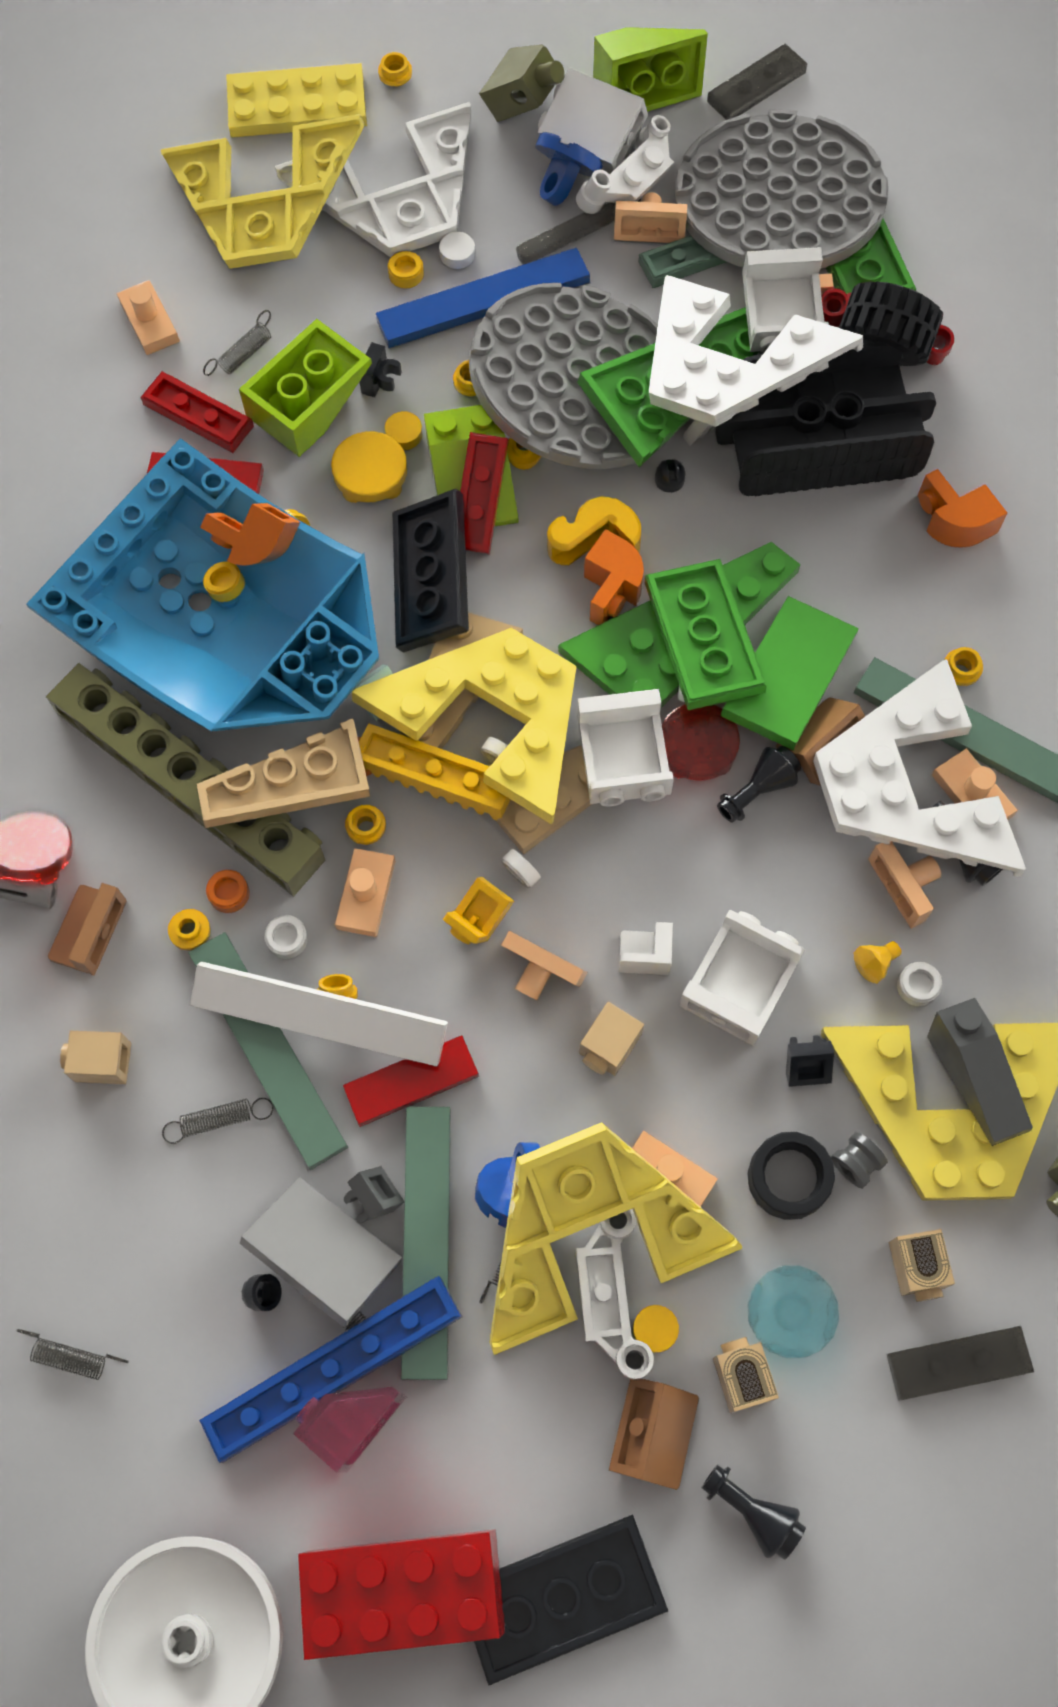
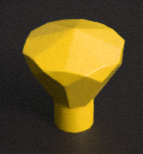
(875, 960)

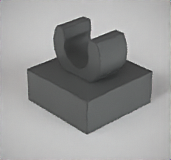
(374, 1192)

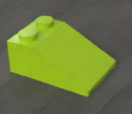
(652, 63)
(304, 386)
(447, 445)

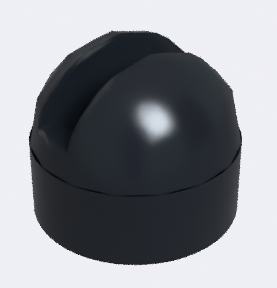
(662, 475)
(261, 1292)

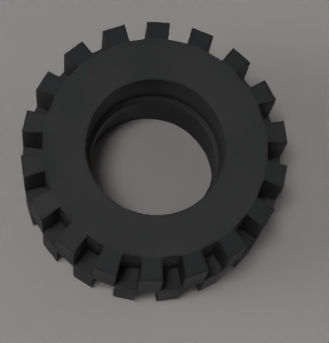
(894, 317)

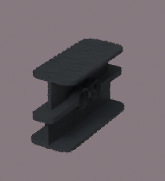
(873, 442)

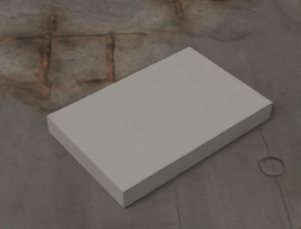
(321, 1251)

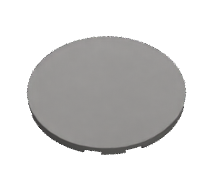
(781, 187)
(530, 362)

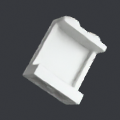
(595, 117)
(777, 289)
(624, 747)
(742, 976)

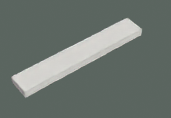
(318, 1013)

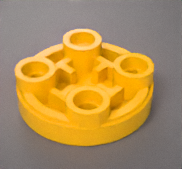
(369, 467)

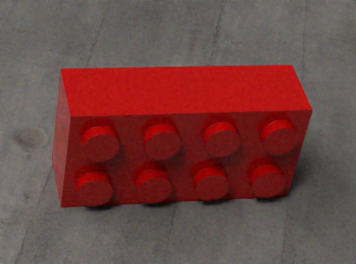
(400, 1594)

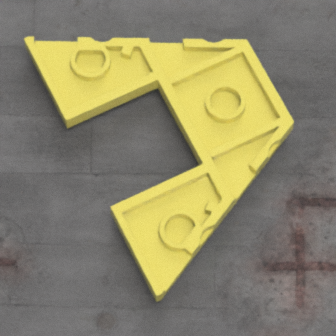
(268, 223)
(513, 677)
(947, 1148)
(576, 1187)

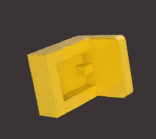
(478, 912)

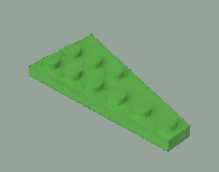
(622, 389)
(630, 649)

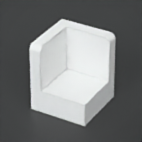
(647, 951)

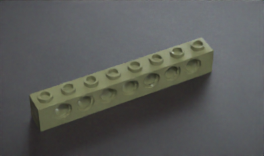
(84, 690)

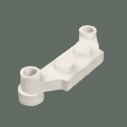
(635, 174)
(605, 1297)

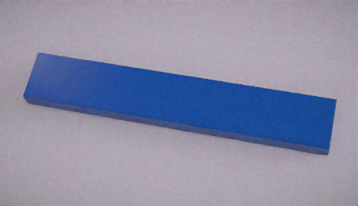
(473, 299)
(330, 1368)

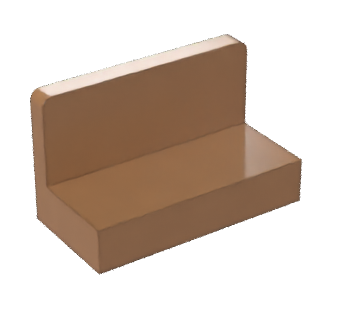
(827, 723)
(88, 928)
(654, 1433)

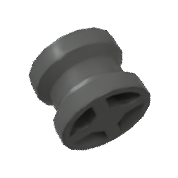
(859, 1160)

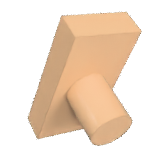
(650, 220)
(148, 317)
(967, 780)
(905, 881)
(365, 892)
(540, 966)
(679, 1170)

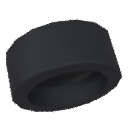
(810, 1148)

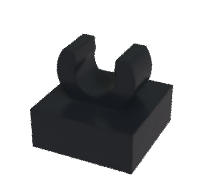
(376, 374)
(809, 1062)

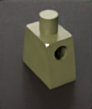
(521, 81)

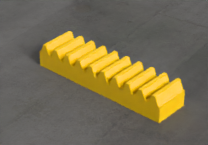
(430, 770)

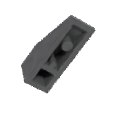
(980, 1070)

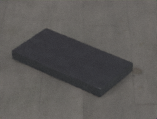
(430, 571)
(572, 1598)

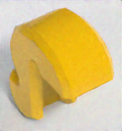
(571, 540)

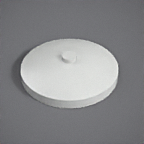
(185, 1629)

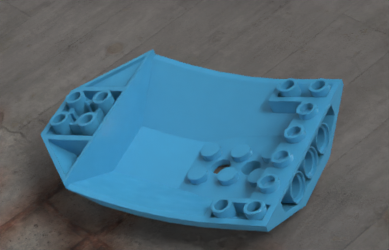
(264, 659)

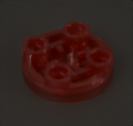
(700, 742)
(34, 847)

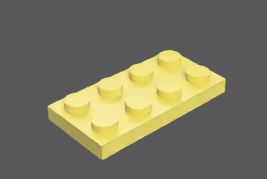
(291, 97)

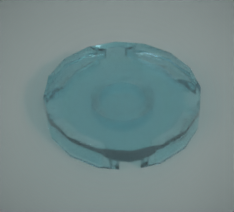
(793, 1312)

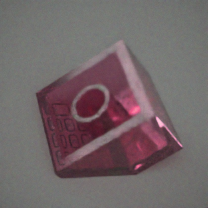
(346, 1423)

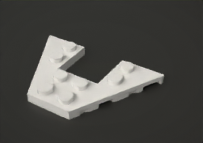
(416, 210)
(716, 385)
(872, 792)

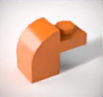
(958, 519)
(258, 540)
(618, 571)

